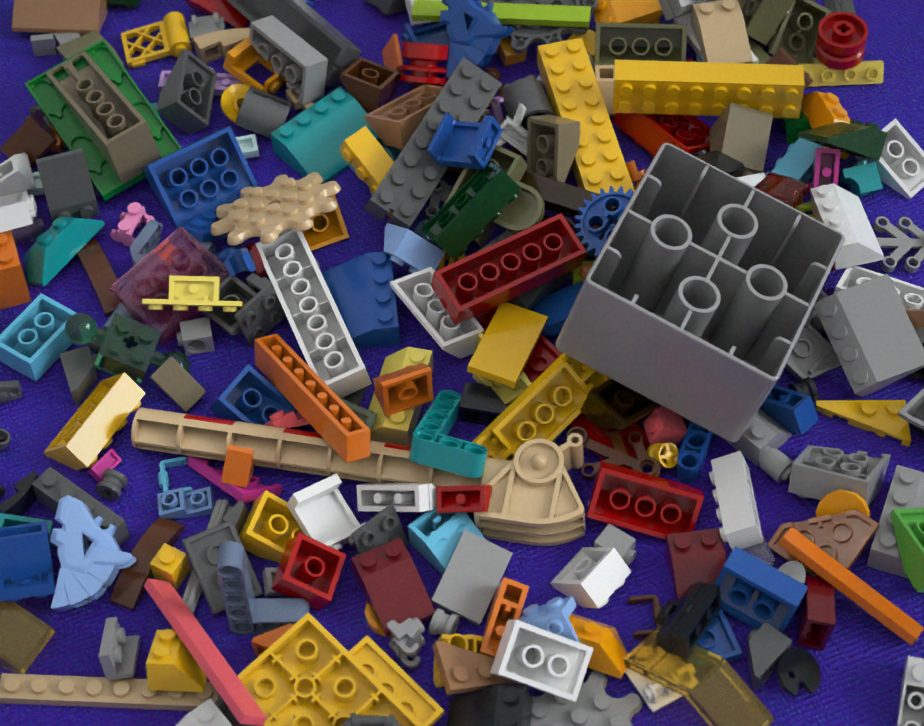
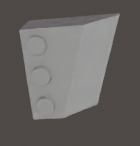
(827, 469)

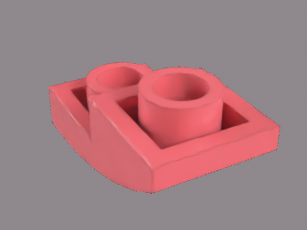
(286, 420)

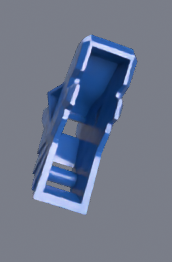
(472, 32)

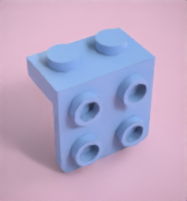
(552, 617)

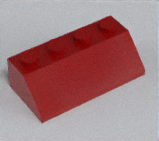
(643, 501)

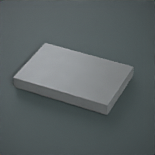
(471, 577)

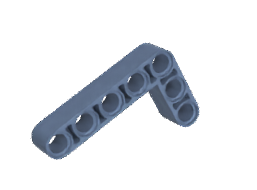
(243, 611)

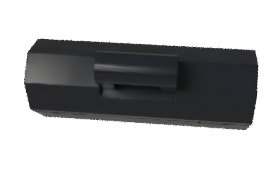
(689, 619)

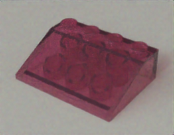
(149, 279)

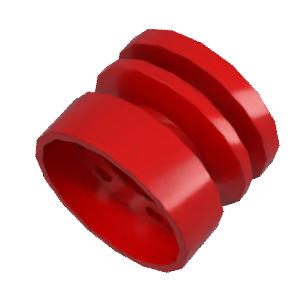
(423, 63)

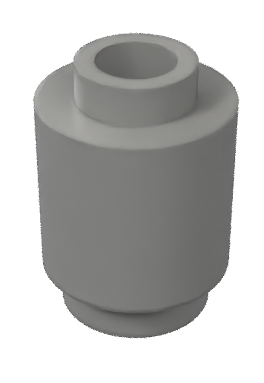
(775, 464)

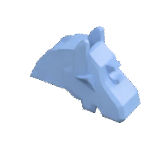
(84, 568)

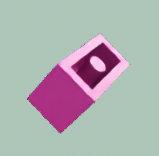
(825, 166)

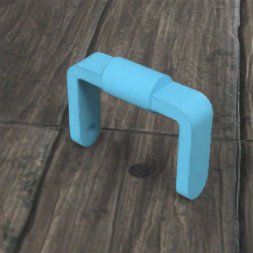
(163, 474)

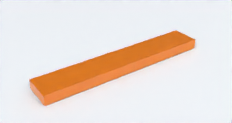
(851, 586)

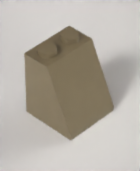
(743, 136)

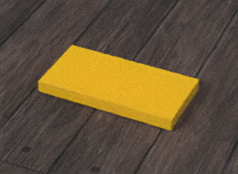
(507, 344)

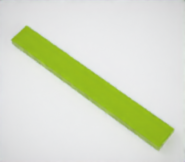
(515, 13)

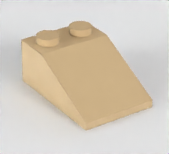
(721, 32)

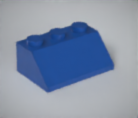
(758, 591)

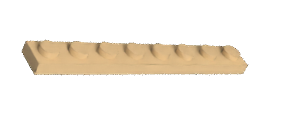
(97, 692)

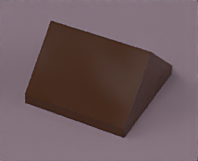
(32, 138)

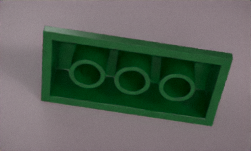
(471, 209)

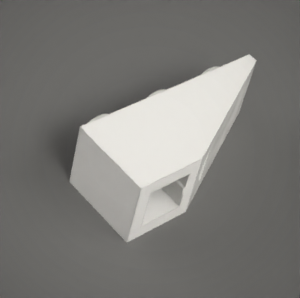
(912, 693)

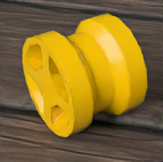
(669, 454)

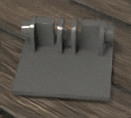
(379, 531)

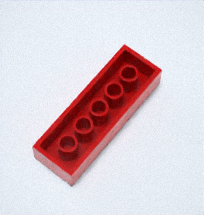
(508, 268)

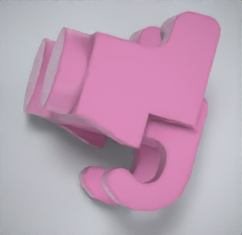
(134, 218)

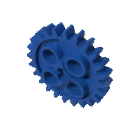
(597, 213)

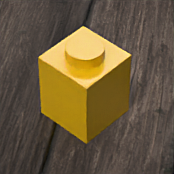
(170, 565)

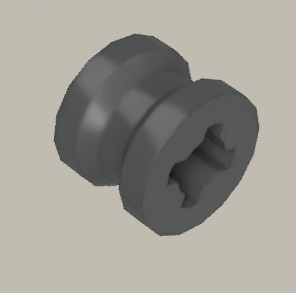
(111, 484)

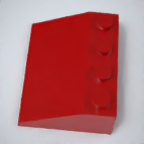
(656, 129)

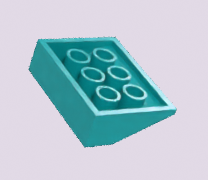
(315, 135)

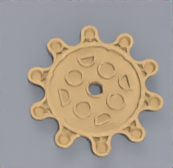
(275, 208)

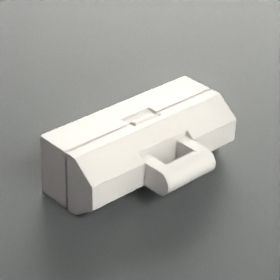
(403, 496)

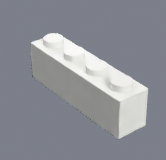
(736, 501)

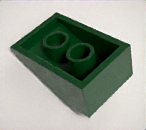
(850, 137)

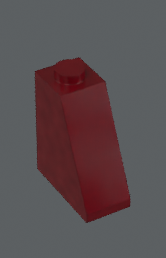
(816, 614)

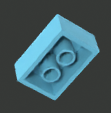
(36, 337)

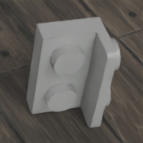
(117, 651)

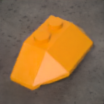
(824, 110)
(606, 644)

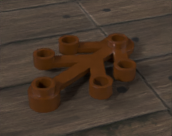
(617, 455)

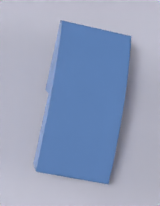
(178, 504)

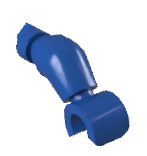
(236, 260)

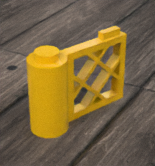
(173, 35)

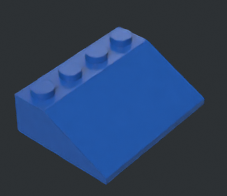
(200, 176)
(366, 299)

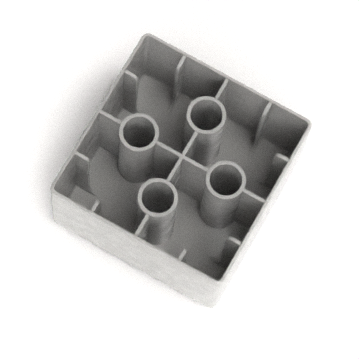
(700, 292)

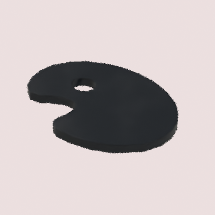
(802, 670)

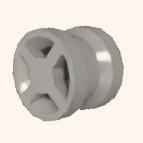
(443, 623)

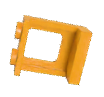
(244, 57)

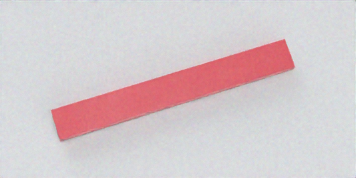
(205, 653)

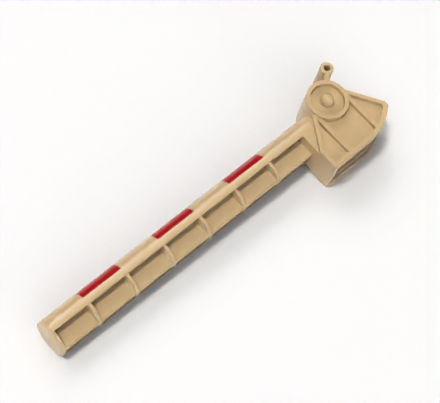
(529, 497)

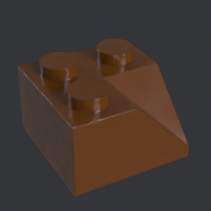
(370, 83)

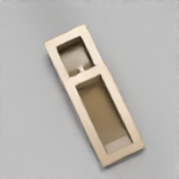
(218, 43)

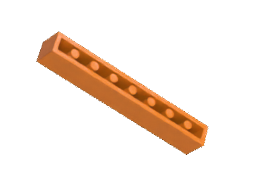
(312, 398)

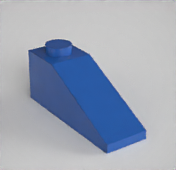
(790, 409)

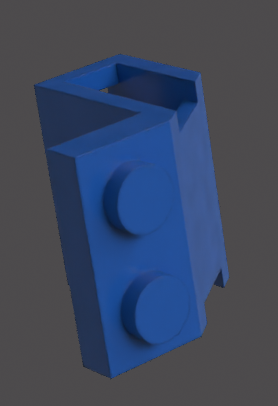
(25, 562)

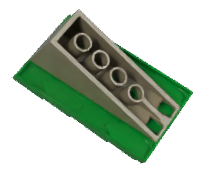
(105, 114)

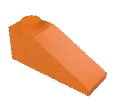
(505, 606)

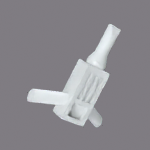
(513, 132)

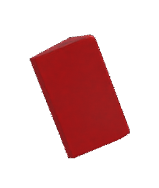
(463, 498)

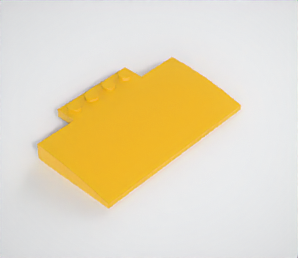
(324, 683)

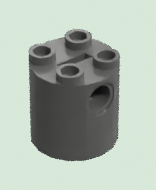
(529, 93)

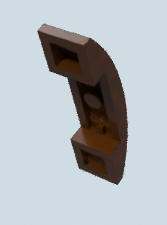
(100, 274)
(130, 584)

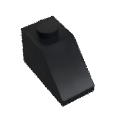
(480, 404)

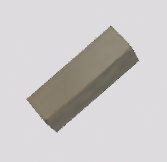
(178, 384)

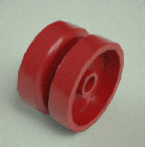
(841, 40)

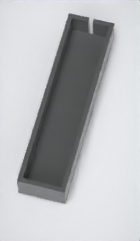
(310, 27)
(414, 171)

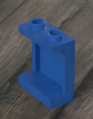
(430, 34)
(464, 142)

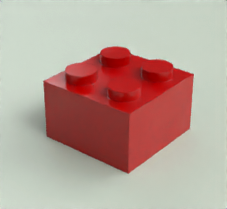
(309, 571)

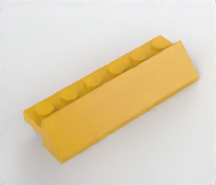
(542, 408)

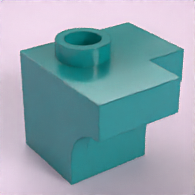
(861, 178)

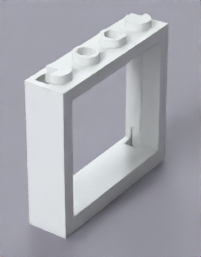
(17, 210)

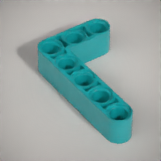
(436, 449)

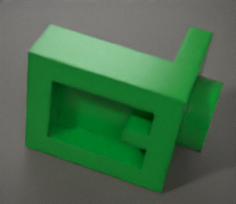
(793, 126)

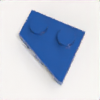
(201, 227)

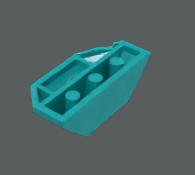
(58, 247)

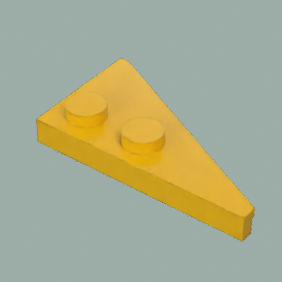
(870, 415)

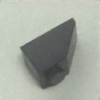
(79, 372)
(764, 651)

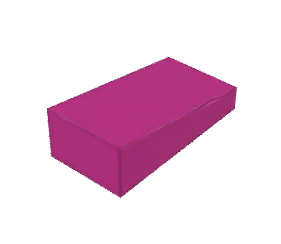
(107, 461)

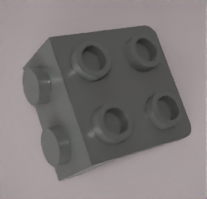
(261, 312)

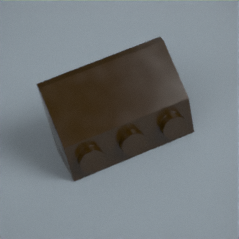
(616, 406)

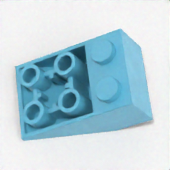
(438, 534)

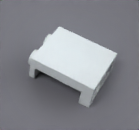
(324, 513)

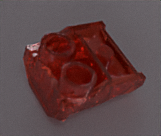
(784, 188)

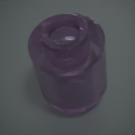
(30, 232)

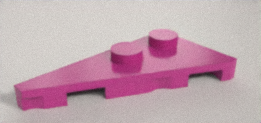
(214, 475)

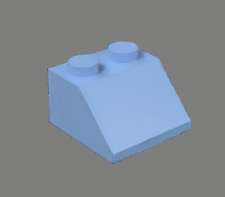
(410, 249)

